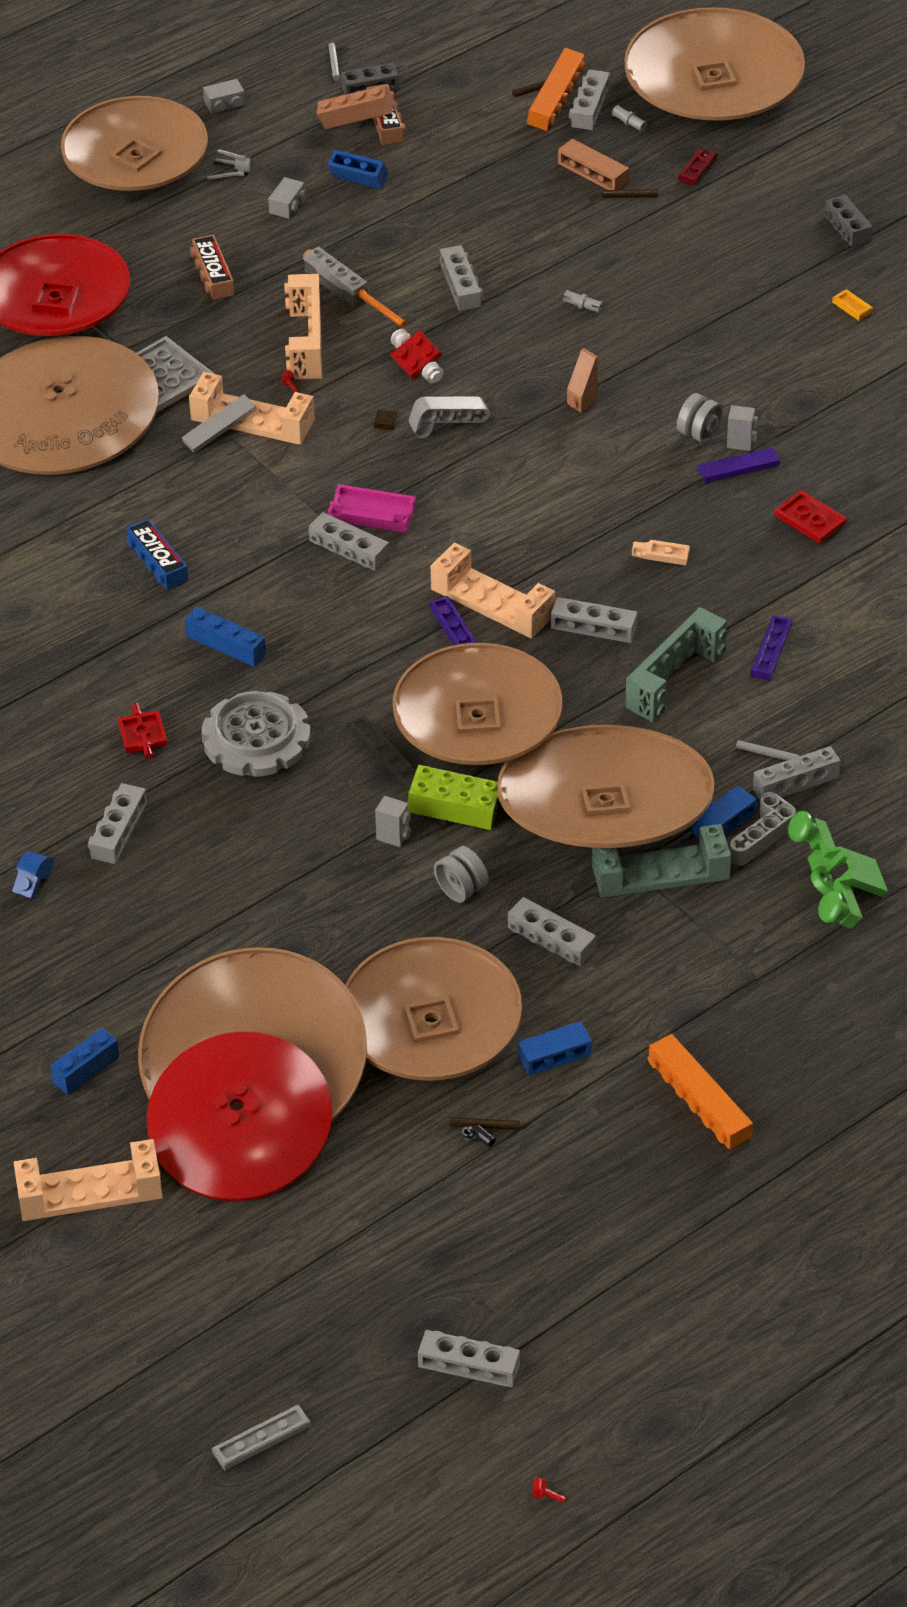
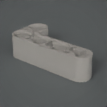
(446, 410)
(772, 826)

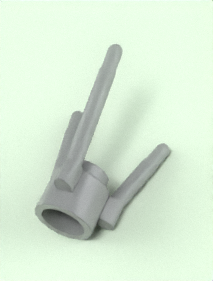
(241, 164)

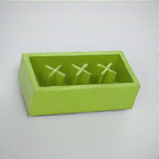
(453, 797)

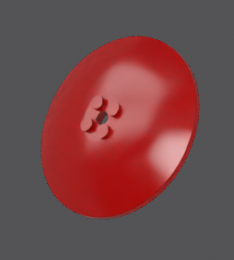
(78, 269)
(246, 1150)

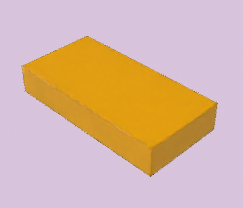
(852, 305)

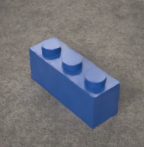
(358, 169)
(729, 811)
(554, 1048)
(84, 1061)

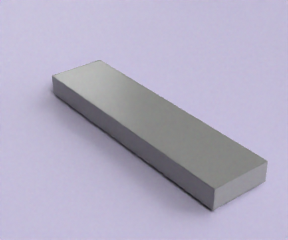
(219, 423)
(261, 1437)

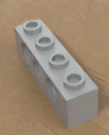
(590, 99)
(461, 277)
(348, 541)
(594, 620)
(797, 773)
(117, 823)
(551, 931)
(456, 1361)

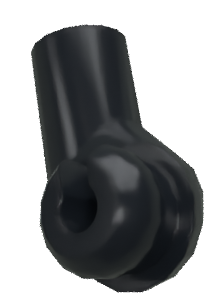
(478, 1133)

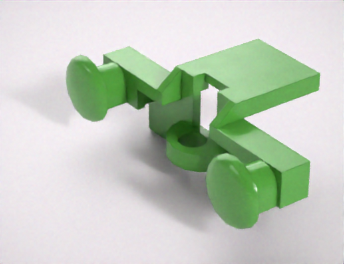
(863, 872)

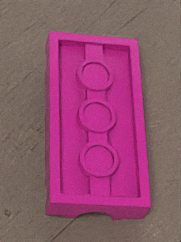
(372, 508)

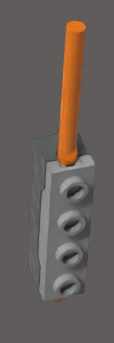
(343, 282)

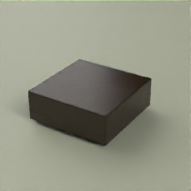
(385, 419)

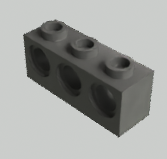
(362, 78)
(848, 220)

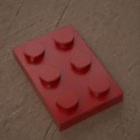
(810, 517)

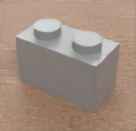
(224, 96)
(287, 197)
(741, 428)
(392, 821)

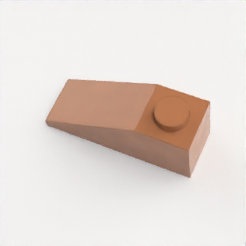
(583, 386)

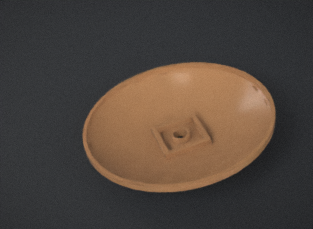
(134, 143)
(502, 684)
(442, 980)

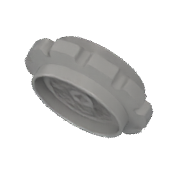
(256, 733)

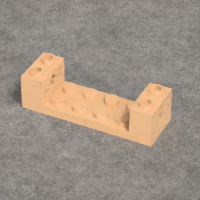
(307, 348)
(268, 420)
(521, 612)
(90, 1186)

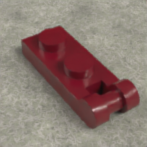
(697, 166)

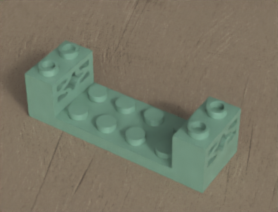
(646, 685)
(663, 868)

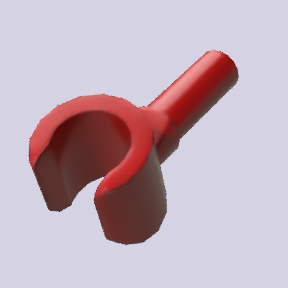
(287, 380)
(539, 1490)

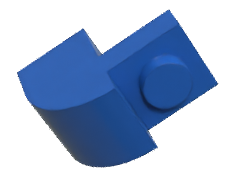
(30, 871)

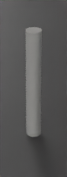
(334, 62)
(765, 750)

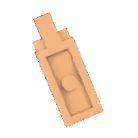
(661, 551)

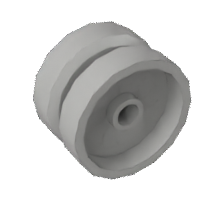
(700, 418)
(461, 874)

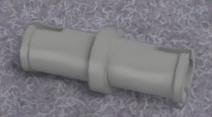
(629, 118)
(582, 301)

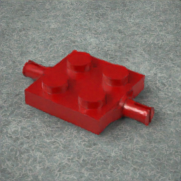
(142, 731)

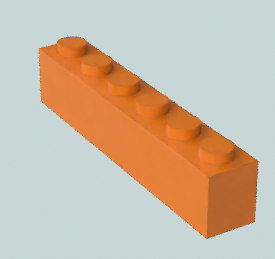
(556, 89)
(700, 1091)

